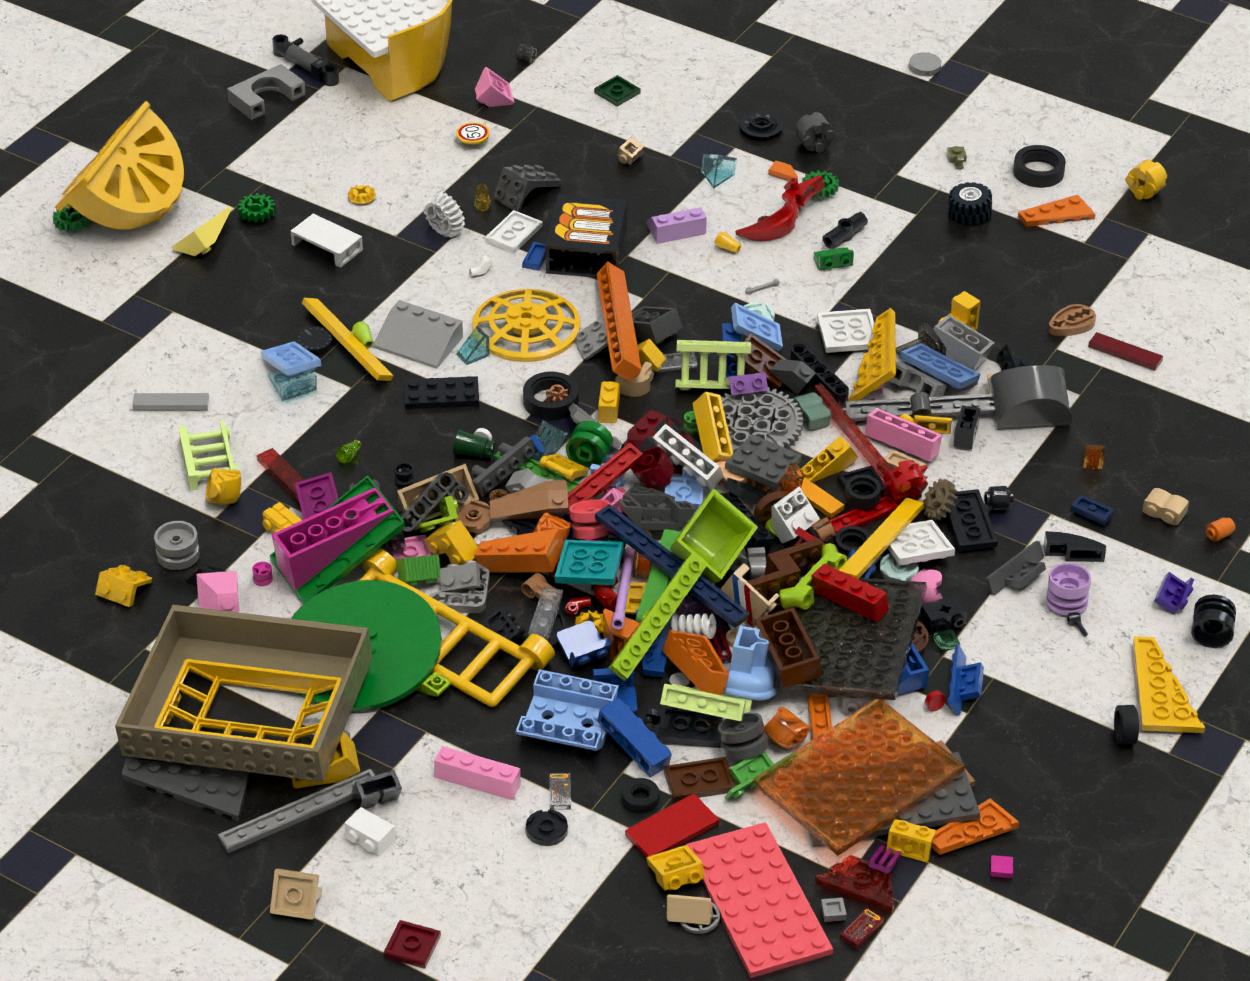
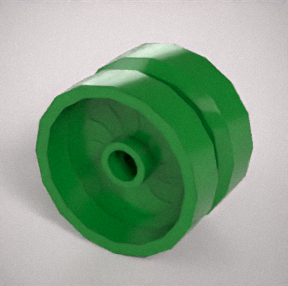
(589, 444)

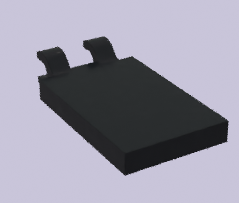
(684, 726)

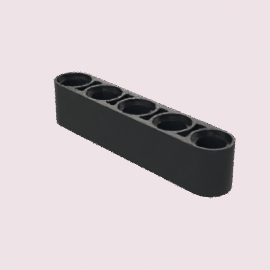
(823, 375)

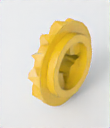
(366, 194)
(595, 617)

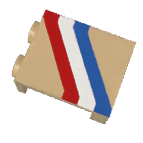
(746, 596)

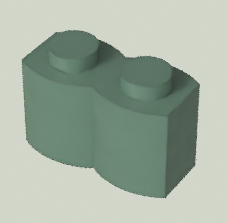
(814, 411)

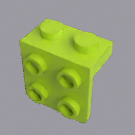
(448, 512)

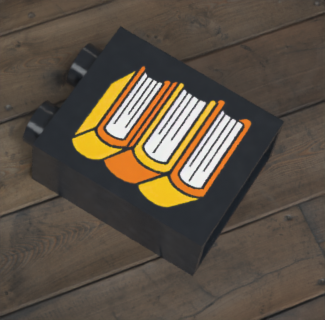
(585, 235)

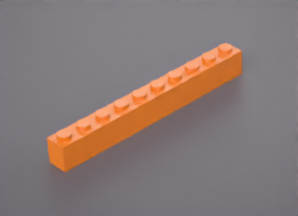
(618, 322)

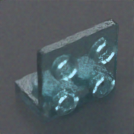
(294, 386)

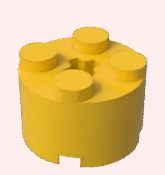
(1146, 179)

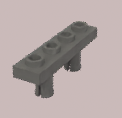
(511, 460)

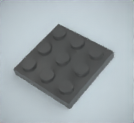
(762, 461)

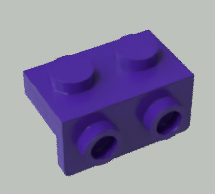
(1173, 593)

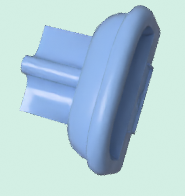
(750, 668)

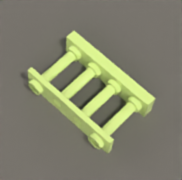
(704, 348)
(190, 451)
(704, 702)

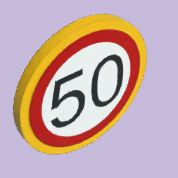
(473, 133)

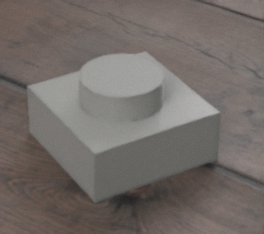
(833, 909)

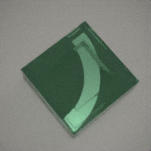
(946, 640)

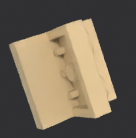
(295, 894)

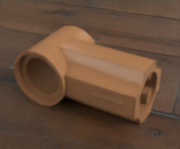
(534, 586)

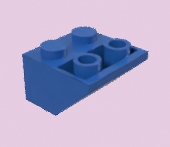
(915, 672)

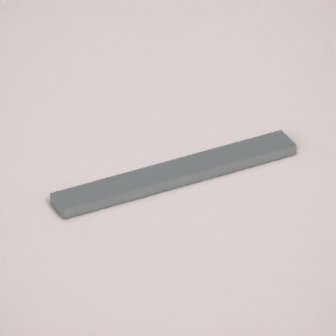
(290, 814)

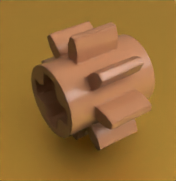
(556, 394)

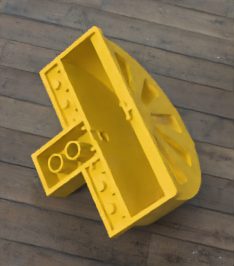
(131, 176)

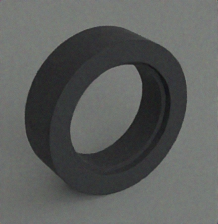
(1041, 153)
(544, 381)

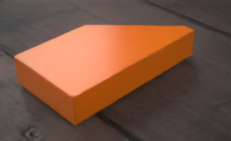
(782, 171)

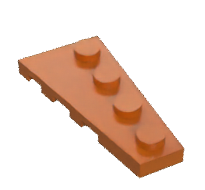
(992, 822)

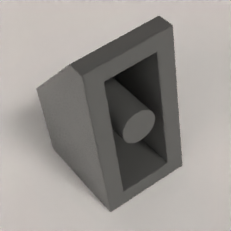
(793, 374)

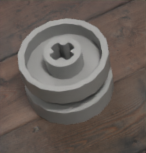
(176, 545)

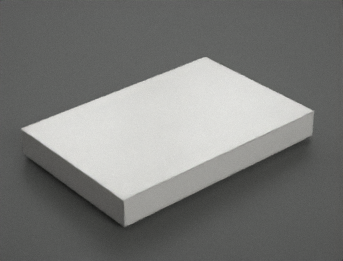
(513, 231)

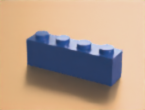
(634, 737)

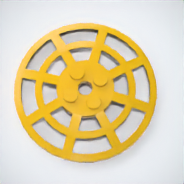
(528, 319)

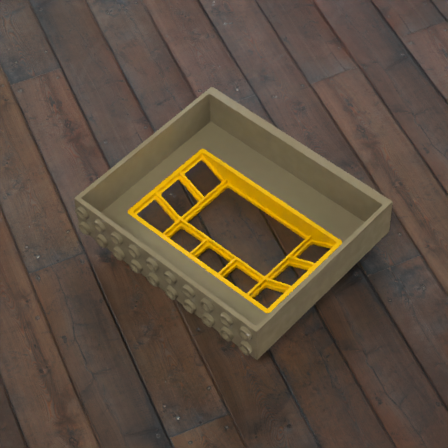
(248, 653)

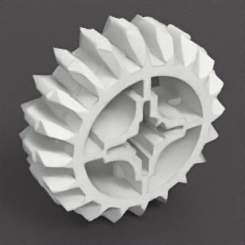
(444, 214)

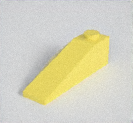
(204, 236)

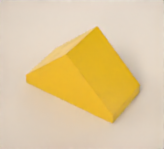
(650, 353)

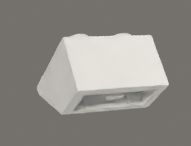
(791, 513)

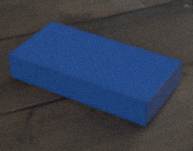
(535, 257)

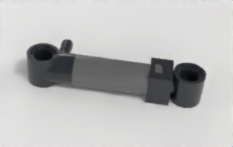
(320, 68)

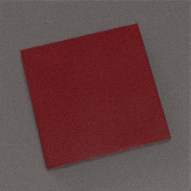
(412, 944)

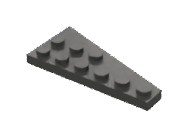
(193, 784)

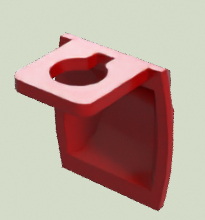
(606, 596)

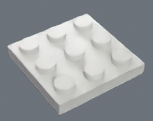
(846, 330)
(920, 543)

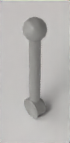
(749, 290)

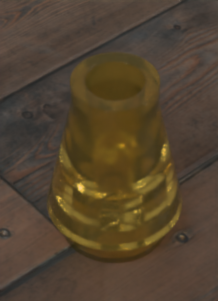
(482, 198)

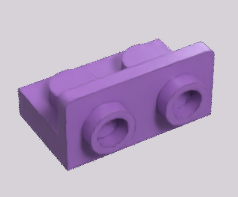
(747, 383)

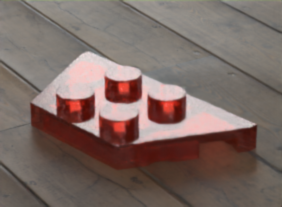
(860, 882)

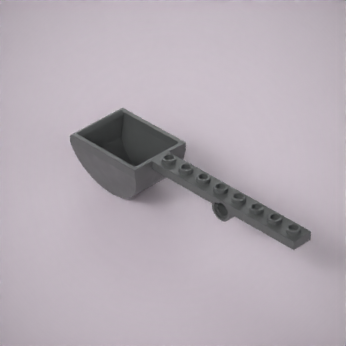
(1018, 397)

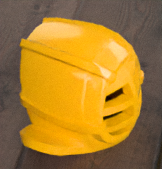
(223, 486)

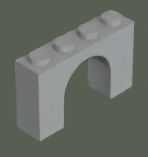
(278, 78)

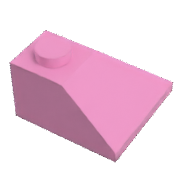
(493, 90)
(218, 591)

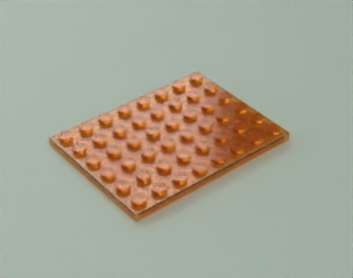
(858, 776)

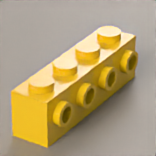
(712, 427)

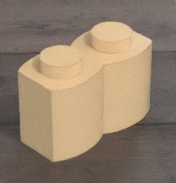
(1165, 506)

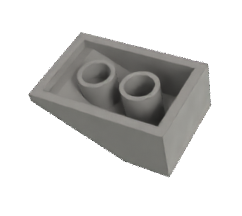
(963, 342)

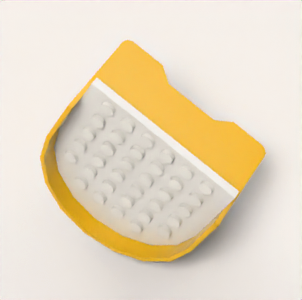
(391, 40)

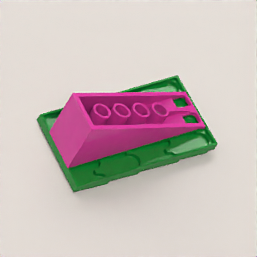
(335, 541)

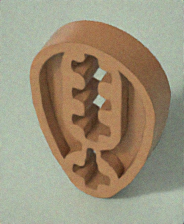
(1072, 320)

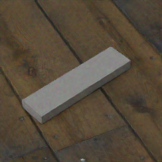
(170, 401)

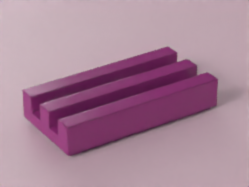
(886, 854)

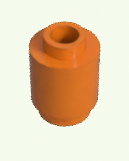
(1220, 529)

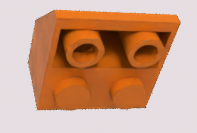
(617, 637)

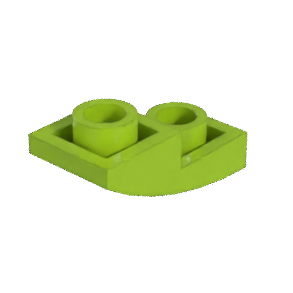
(434, 685)

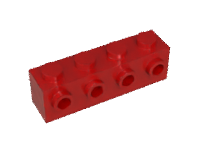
(850, 592)

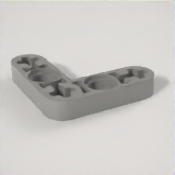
(471, 597)

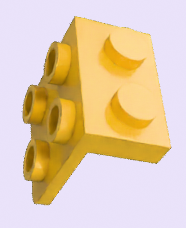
(120, 584)

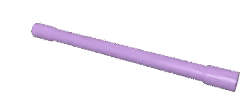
(619, 614)

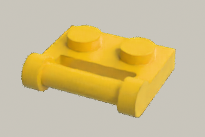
(563, 466)

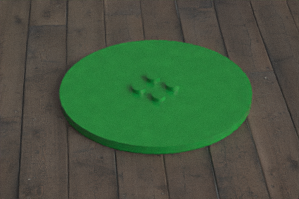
(401, 632)

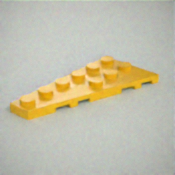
(1161, 696)

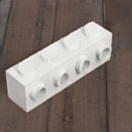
(689, 457)

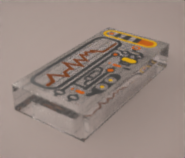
(560, 791)

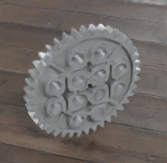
(756, 414)

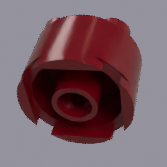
(654, 468)

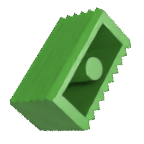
(419, 568)

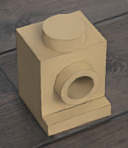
(630, 151)

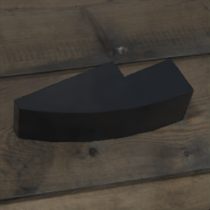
(1073, 547)

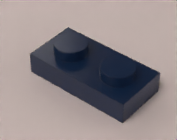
(1092, 509)

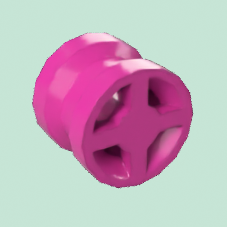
(262, 573)

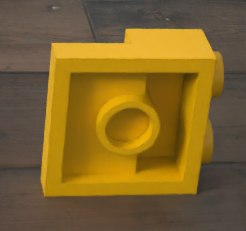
(676, 867)

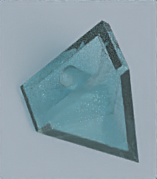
(718, 168)
(475, 347)

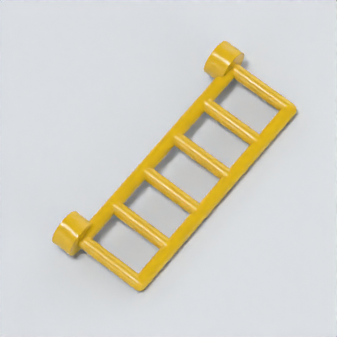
(533, 652)

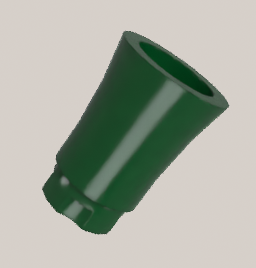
(473, 445)

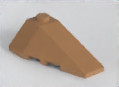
(532, 502)

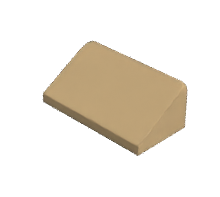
(689, 909)

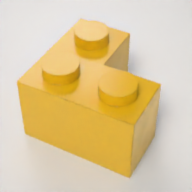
(965, 309)
(453, 541)

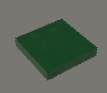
(617, 90)

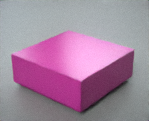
(1001, 866)

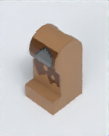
(824, 529)

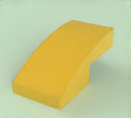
(634, 597)

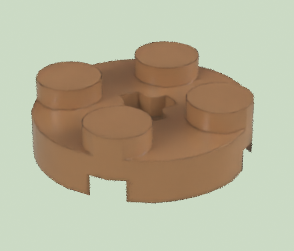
(474, 524)

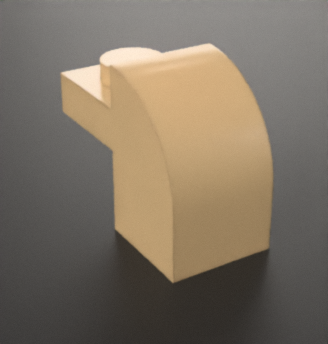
(639, 385)

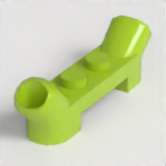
(802, 593)

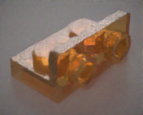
(793, 478)

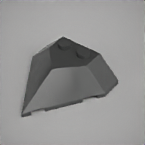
(655, 509)

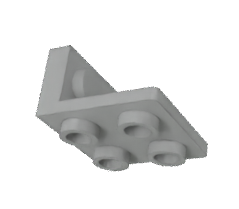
(592, 339)

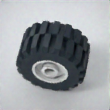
(970, 203)

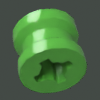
(690, 422)

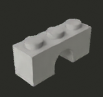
(921, 382)

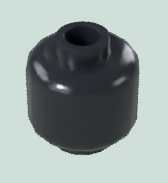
(998, 498)

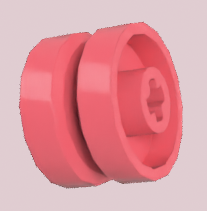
(584, 519)

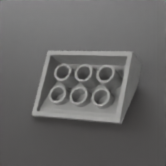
(419, 334)

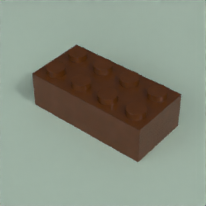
(789, 648)

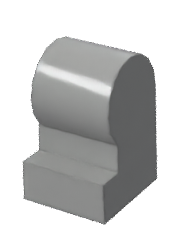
(756, 561)

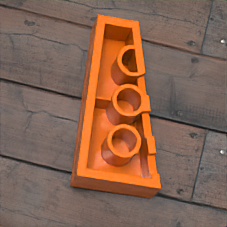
(697, 660)

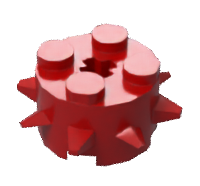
(905, 481)

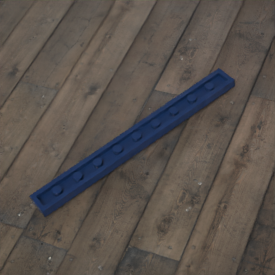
(669, 564)

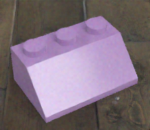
(677, 225)

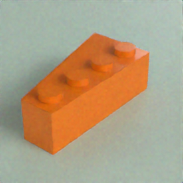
(522, 552)

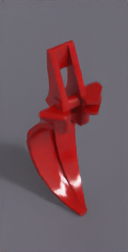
(784, 219)

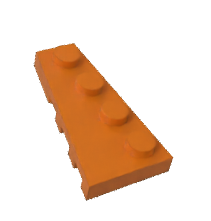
(1057, 211)

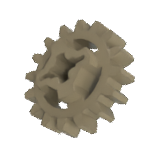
(939, 499)

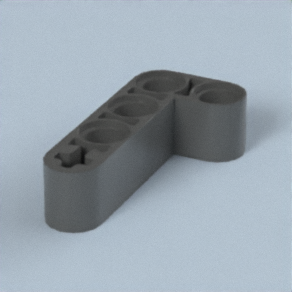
(427, 504)

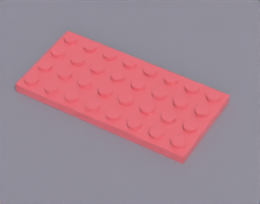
(760, 900)

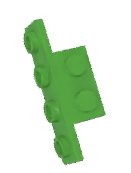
(745, 772)

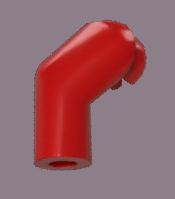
(576, 604)

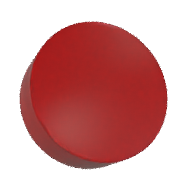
(935, 700)

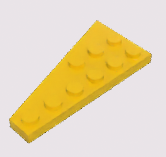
(880, 361)

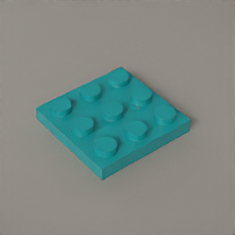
(589, 562)

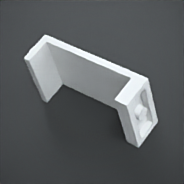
(330, 237)

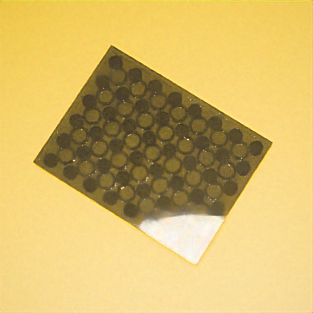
(857, 653)

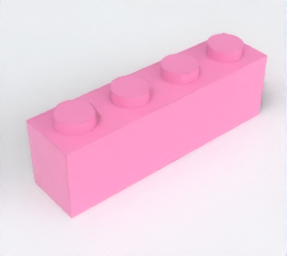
(903, 434)
(477, 772)

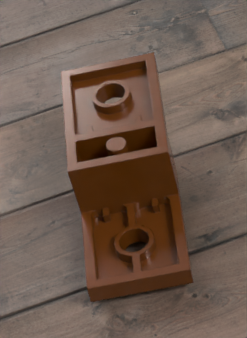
(786, 567)

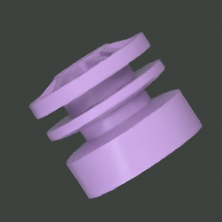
(1068, 588)

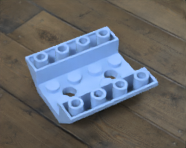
(571, 704)

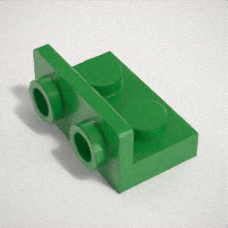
(834, 258)

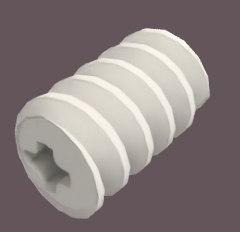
(697, 625)

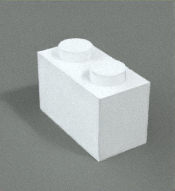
(369, 831)

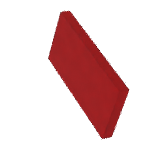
(672, 826)

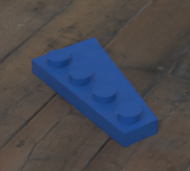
(655, 659)

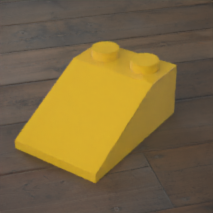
(343, 765)

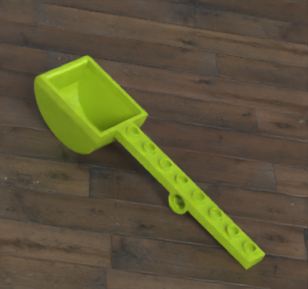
(708, 549)

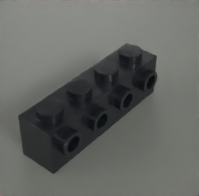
(761, 536)

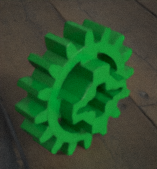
(830, 182)
(256, 207)
(69, 219)

